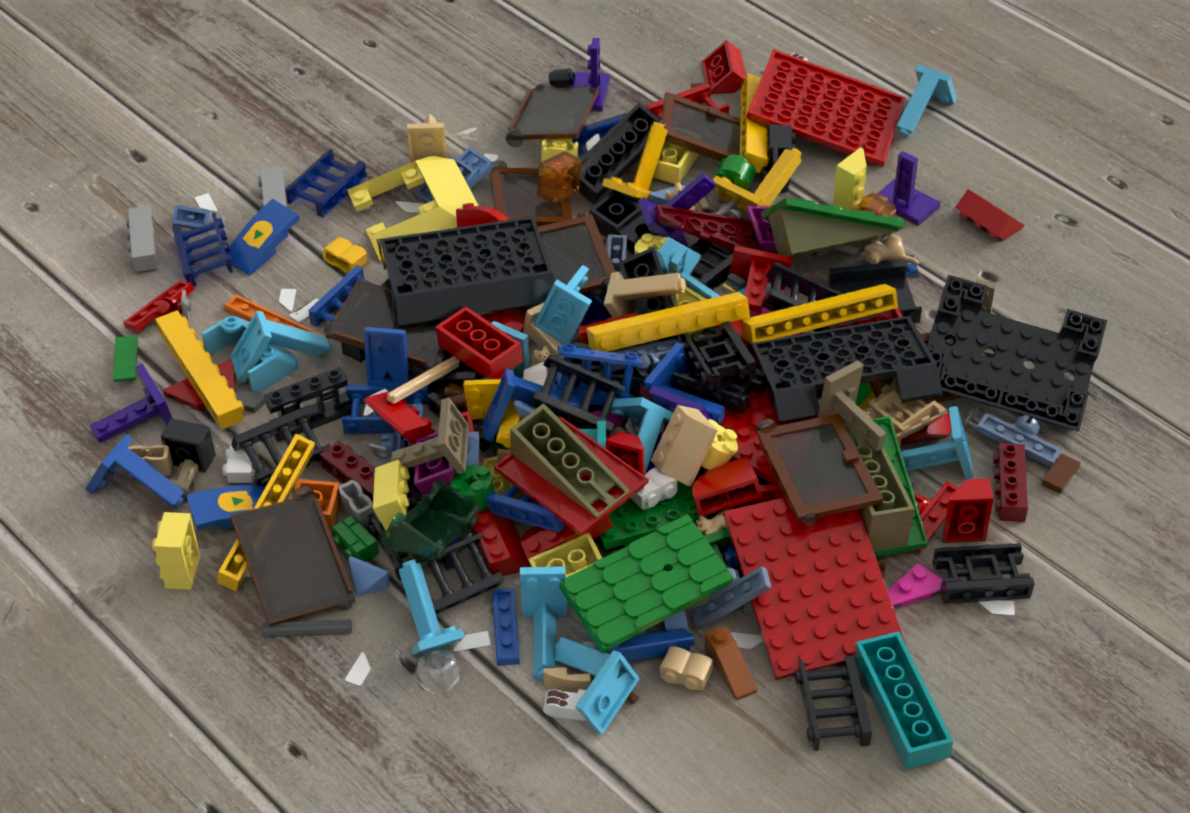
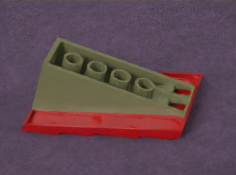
(567, 470)

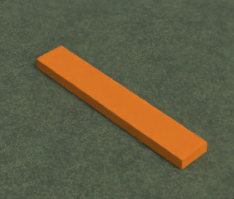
(246, 309)

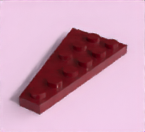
(715, 228)

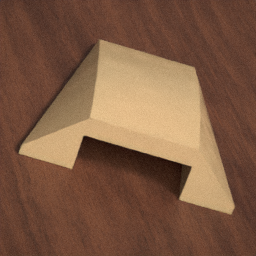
(906, 416)

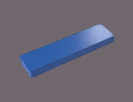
(505, 627)

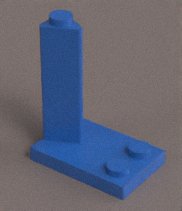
(386, 357)
(661, 378)
(517, 389)
(140, 470)
(654, 644)

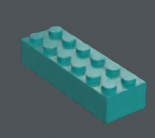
(903, 700)

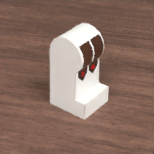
(563, 704)

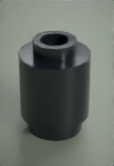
(562, 77)

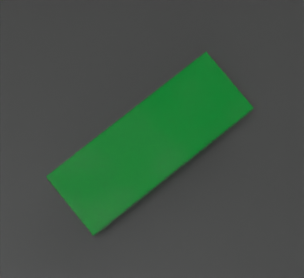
(125, 358)

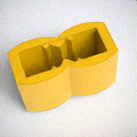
(344, 254)

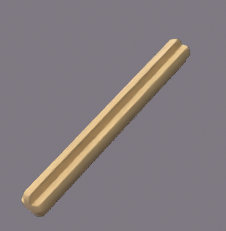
(423, 380)

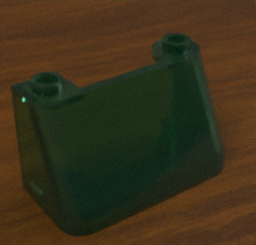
(432, 523)

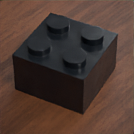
(189, 442)

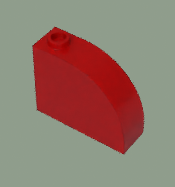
(475, 215)
(726, 487)

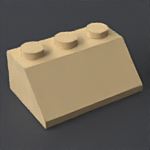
(684, 444)

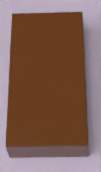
(1060, 473)

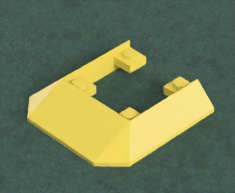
(444, 184)

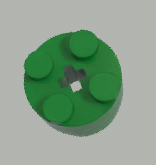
(737, 171)
(474, 484)

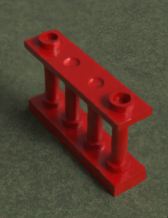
(699, 94)

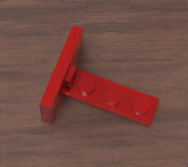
(752, 267)

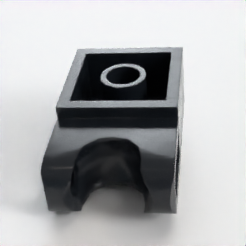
(780, 138)
(620, 216)

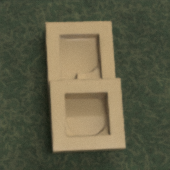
(558, 679)

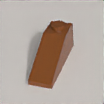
(729, 662)

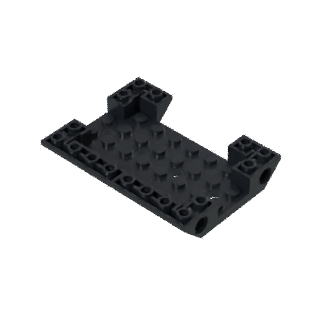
(486, 285)
(883, 347)
(1004, 379)

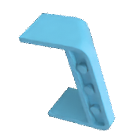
(276, 360)

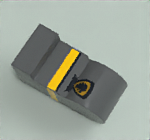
(732, 285)

